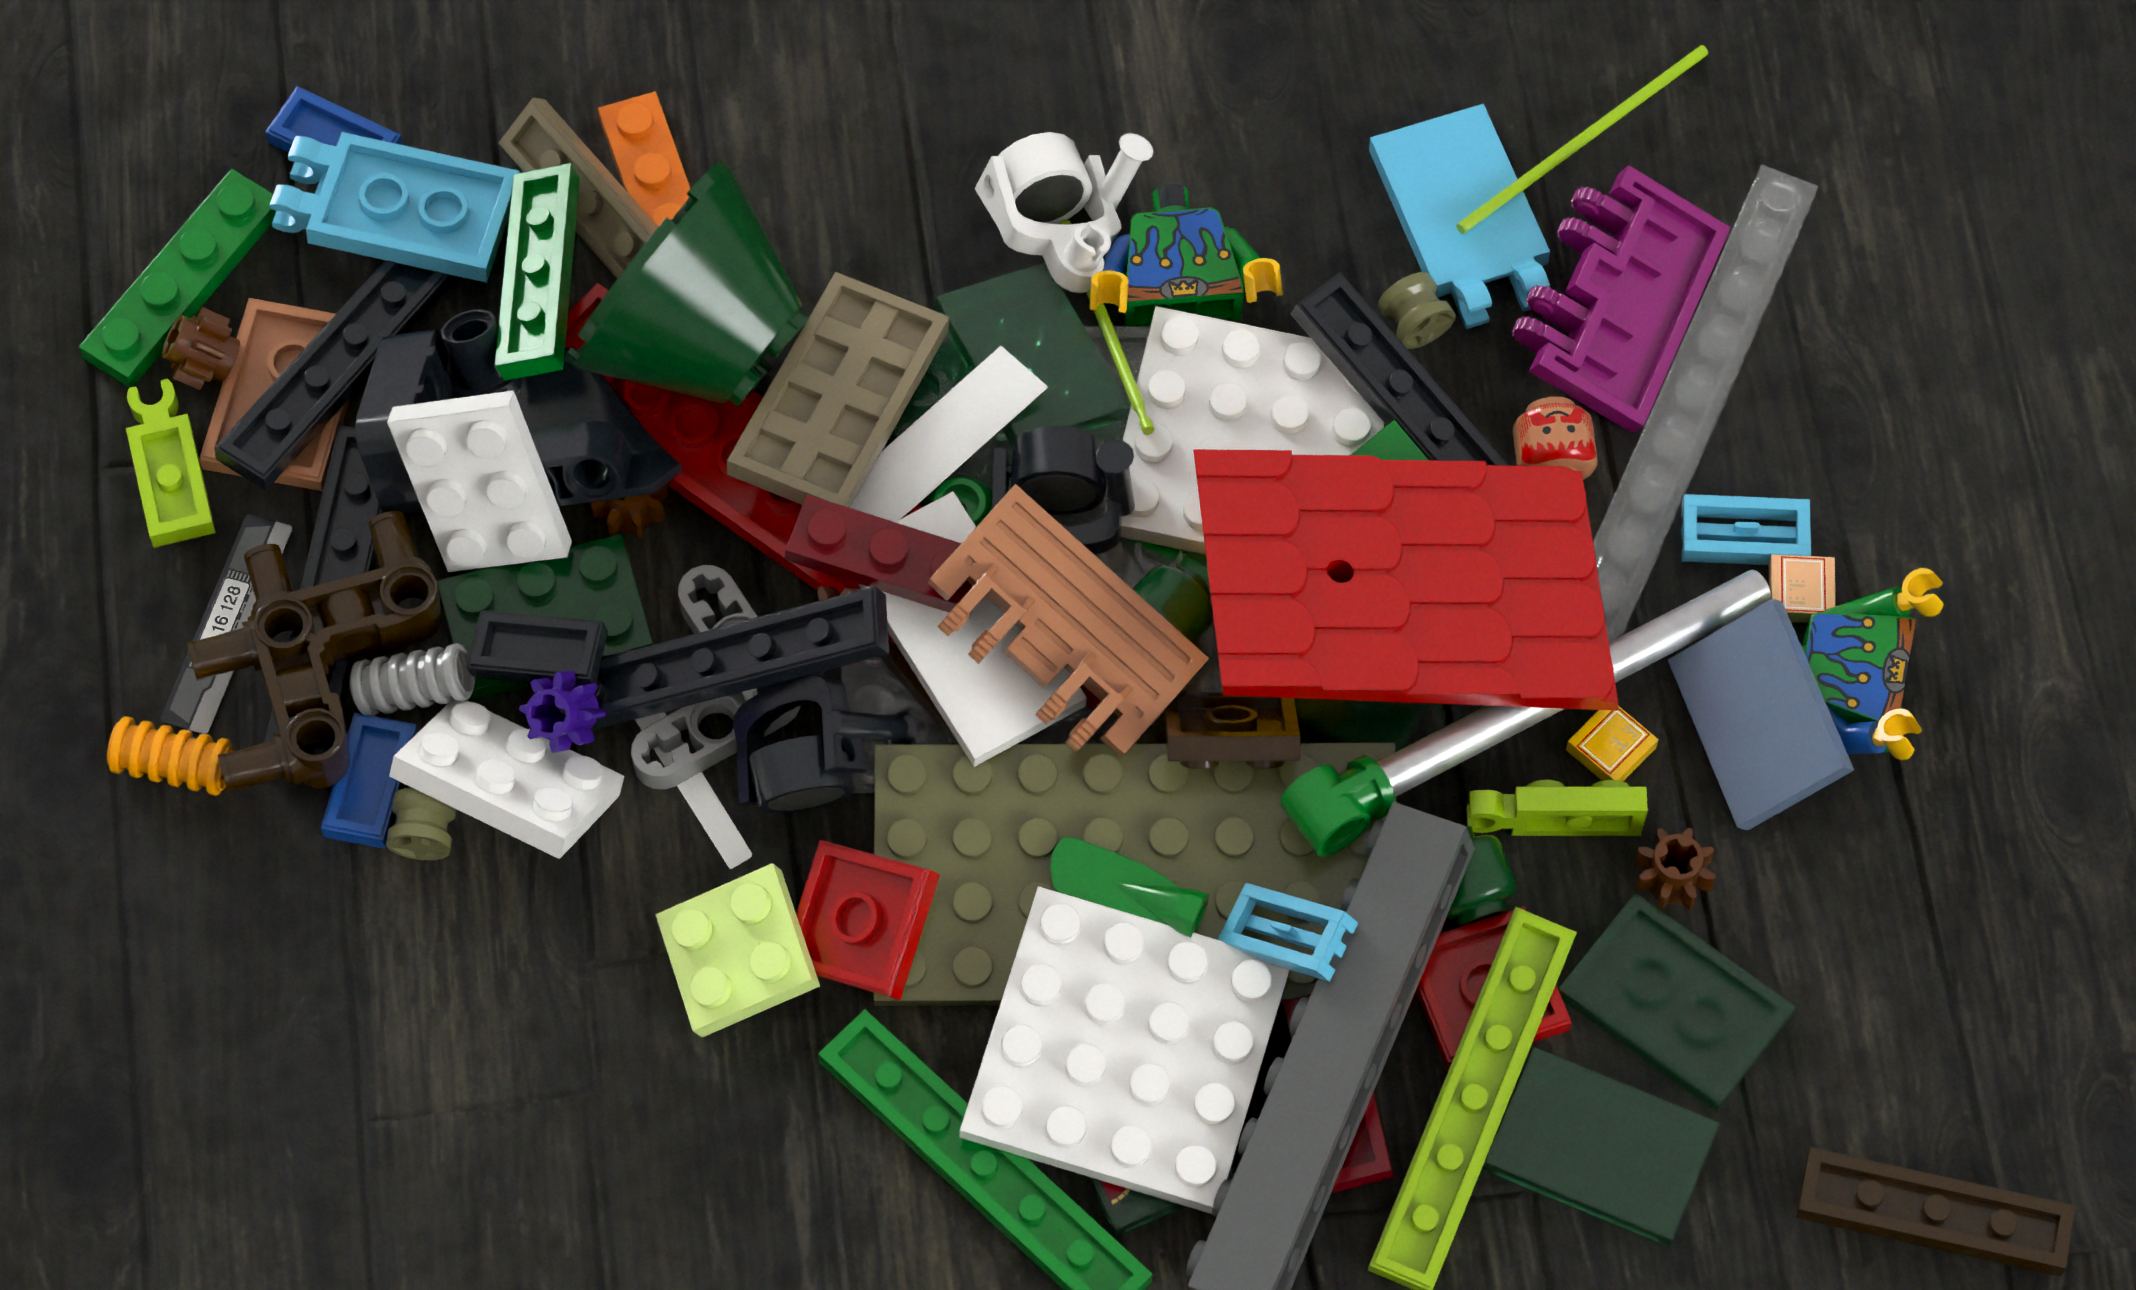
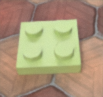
(737, 950)

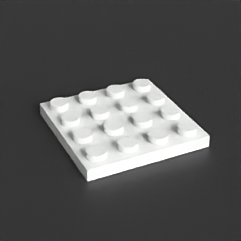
(1228, 390)
(1124, 1050)

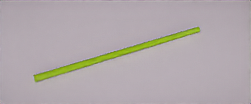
(1581, 140)

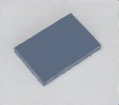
(1760, 714)

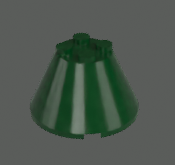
(697, 302)

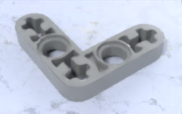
(667, 731)

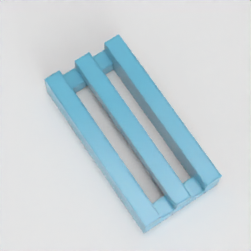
(1701, 539)
(1324, 945)

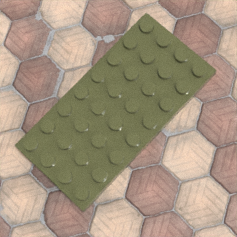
(1000, 821)

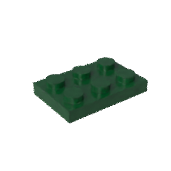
(585, 585)

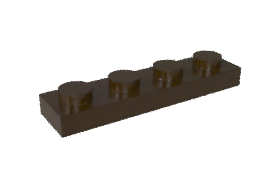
(1935, 1211)

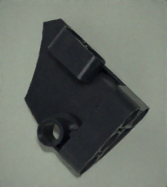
(575, 418)

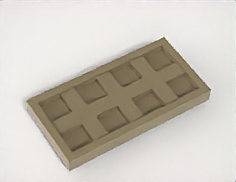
(838, 394)

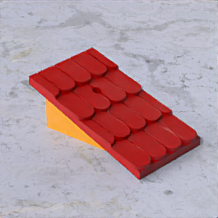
(1403, 580)

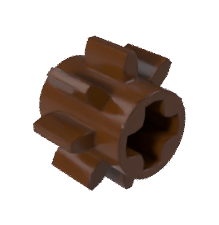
(201, 348)
(632, 513)
(1667, 883)

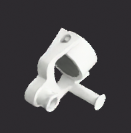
(1044, 183)

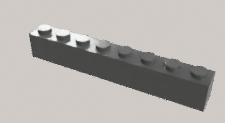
(1334, 1057)

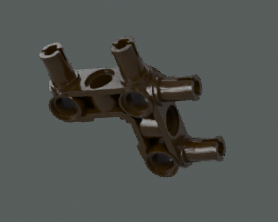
(333, 624)

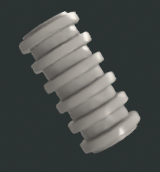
(411, 680)

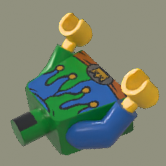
(1181, 263)
(1863, 660)

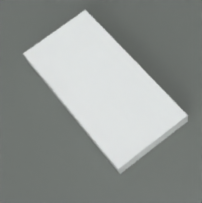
(982, 703)

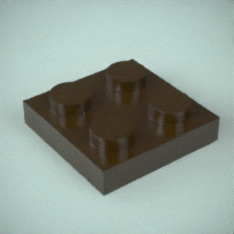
(1219, 727)

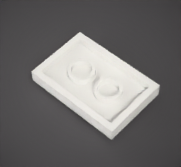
(480, 481)
(506, 778)

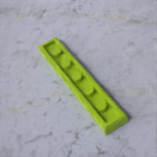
(1472, 1101)

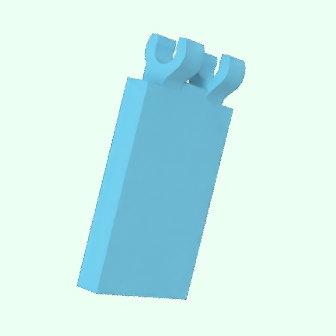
(1439, 177)
(397, 204)

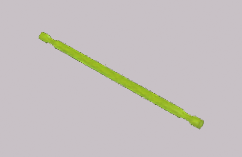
(1121, 364)

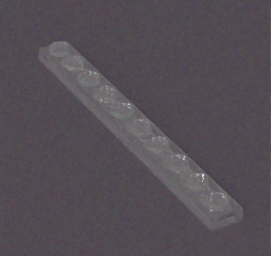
(1697, 390)

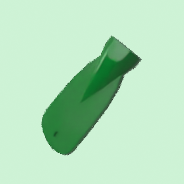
(1125, 885)

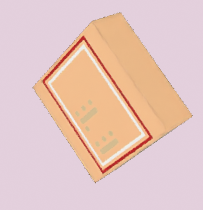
(1802, 584)

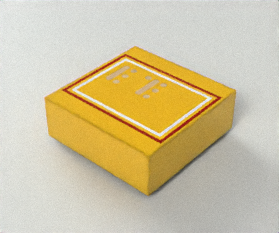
(1612, 744)

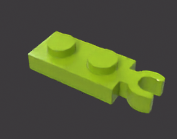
(168, 470)
(1558, 810)

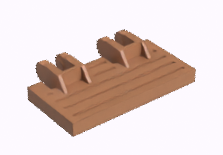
(1070, 618)

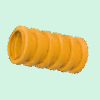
(167, 755)

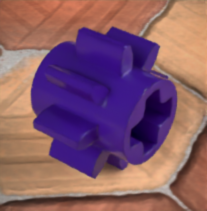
(562, 693)

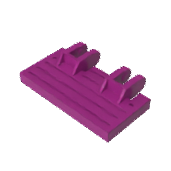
(1636, 296)

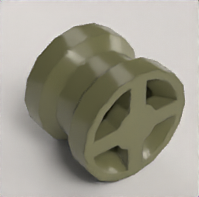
(1416, 310)
(420, 826)

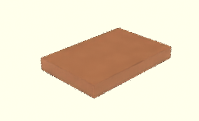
(269, 342)

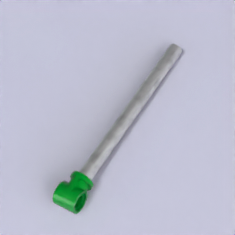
(1338, 808)

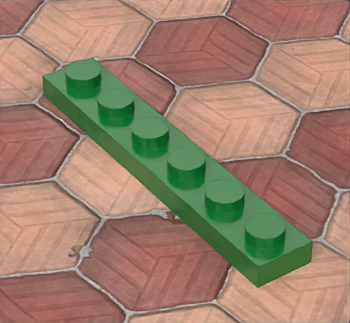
(996, 1182)

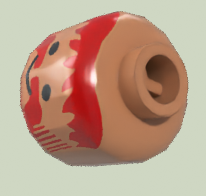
(1555, 435)

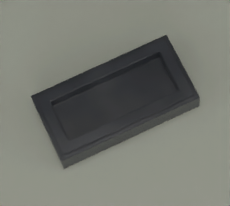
(536, 647)

